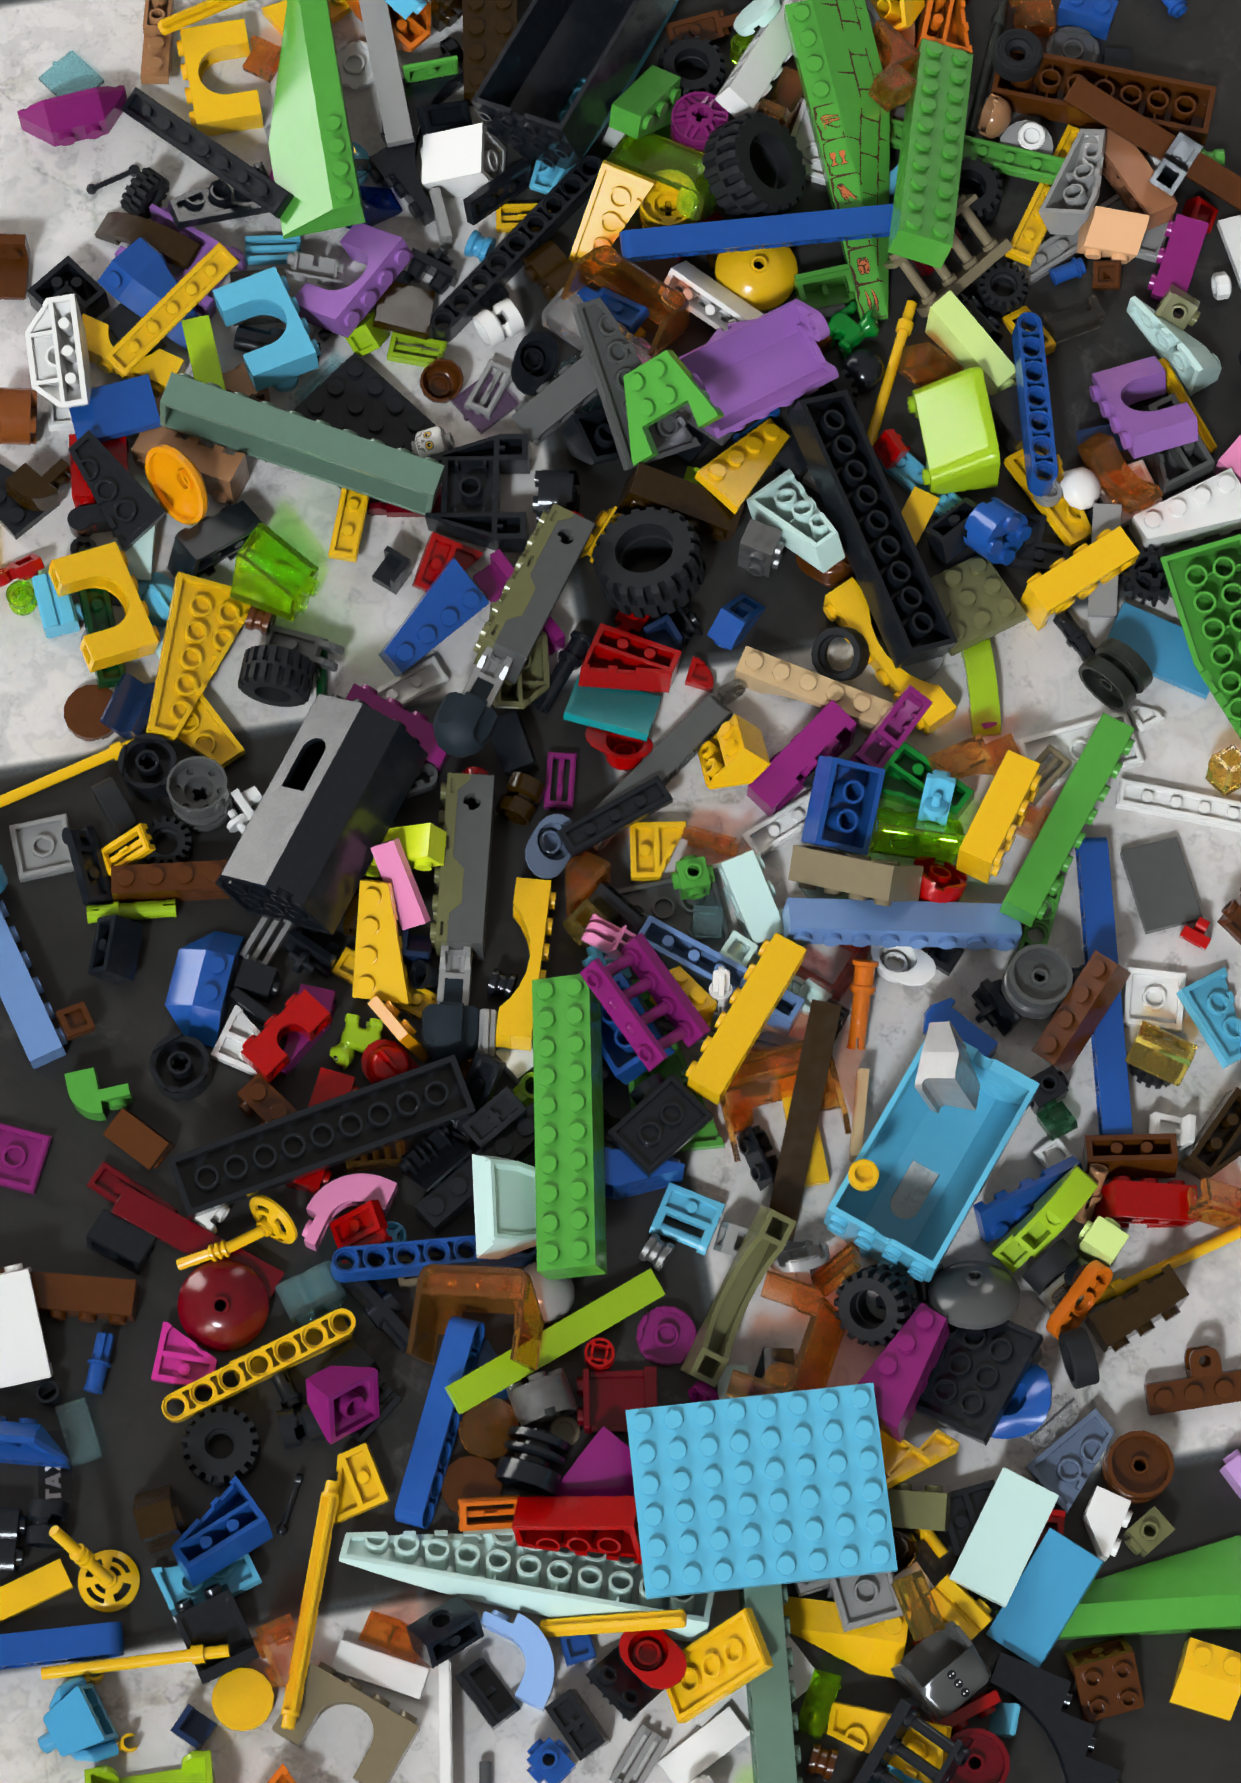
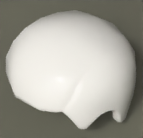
(1080, 487)

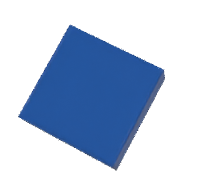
(577, 1649)

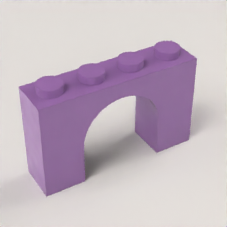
(345, 308)
(1142, 430)

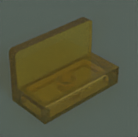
(1161, 1053)
(918, 1605)

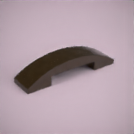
(127, 228)

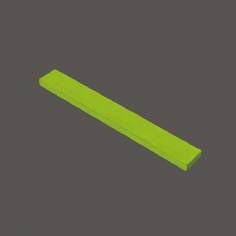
(557, 1340)

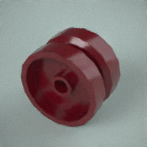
(992, 1756)

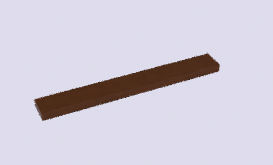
(1151, 138)

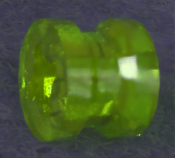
(737, 46)
(26, 602)

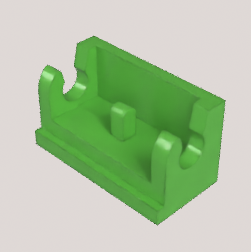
(825, 286)

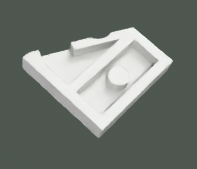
(230, 1042)

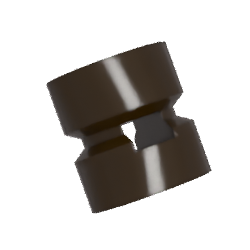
(519, 802)

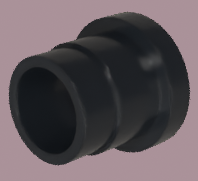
(423, 974)

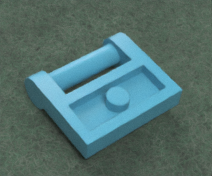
(692, 1210)

